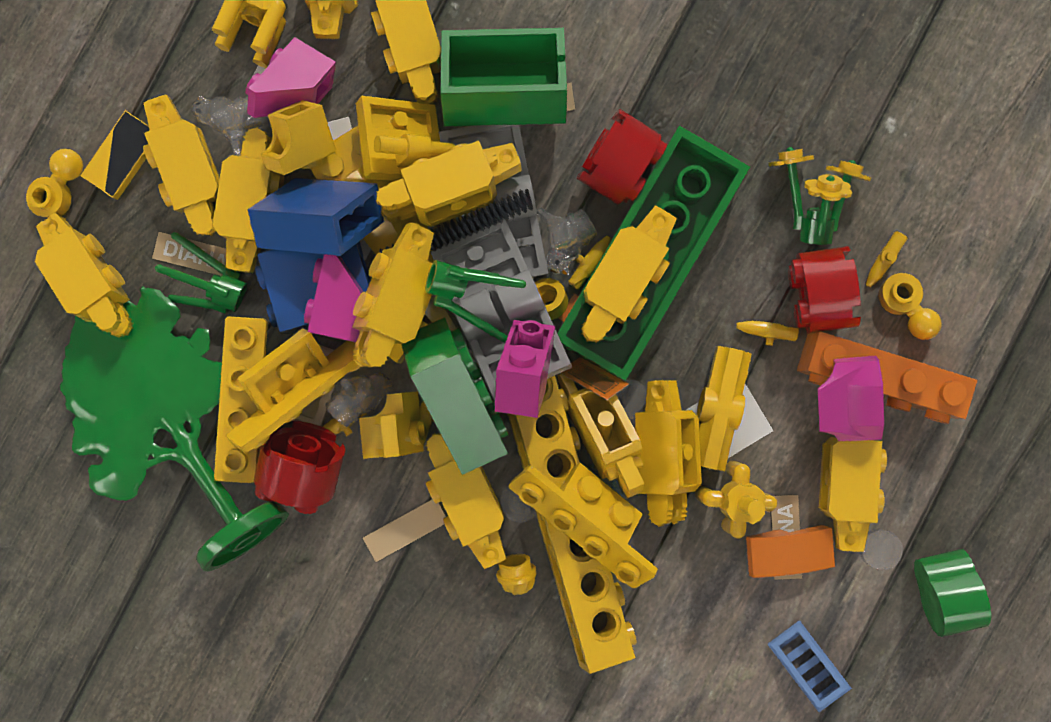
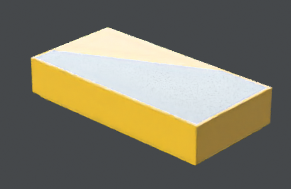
(118, 156)

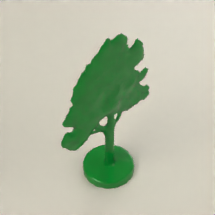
(149, 383)

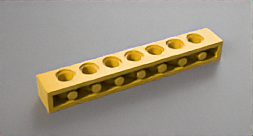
(614, 642)

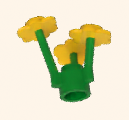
(819, 223)

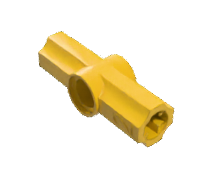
(722, 405)

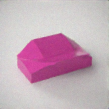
(853, 400)

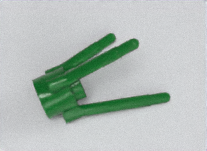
(451, 281)
(225, 291)

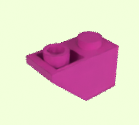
(292, 76)
(334, 300)
(524, 368)

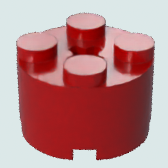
(621, 158)
(826, 290)
(299, 467)

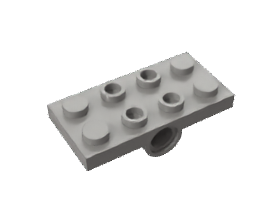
(523, 227)
(498, 252)

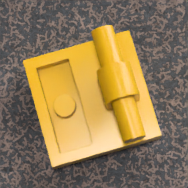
(396, 135)

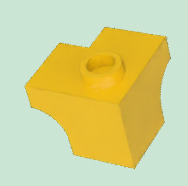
(298, 138)
(395, 429)

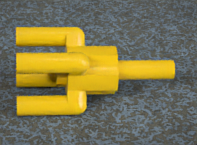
(260, 13)
(738, 500)

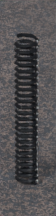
(481, 221)

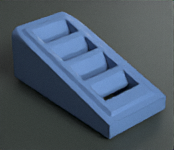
(830, 693)

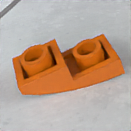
(790, 552)

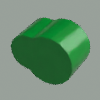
(952, 593)

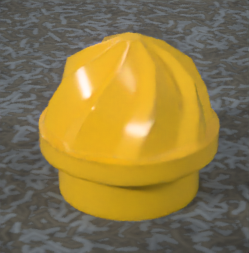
(516, 574)

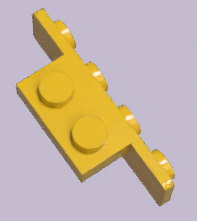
(242, 348)
(287, 383)
(589, 516)

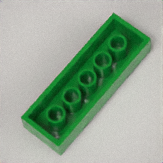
(694, 186)

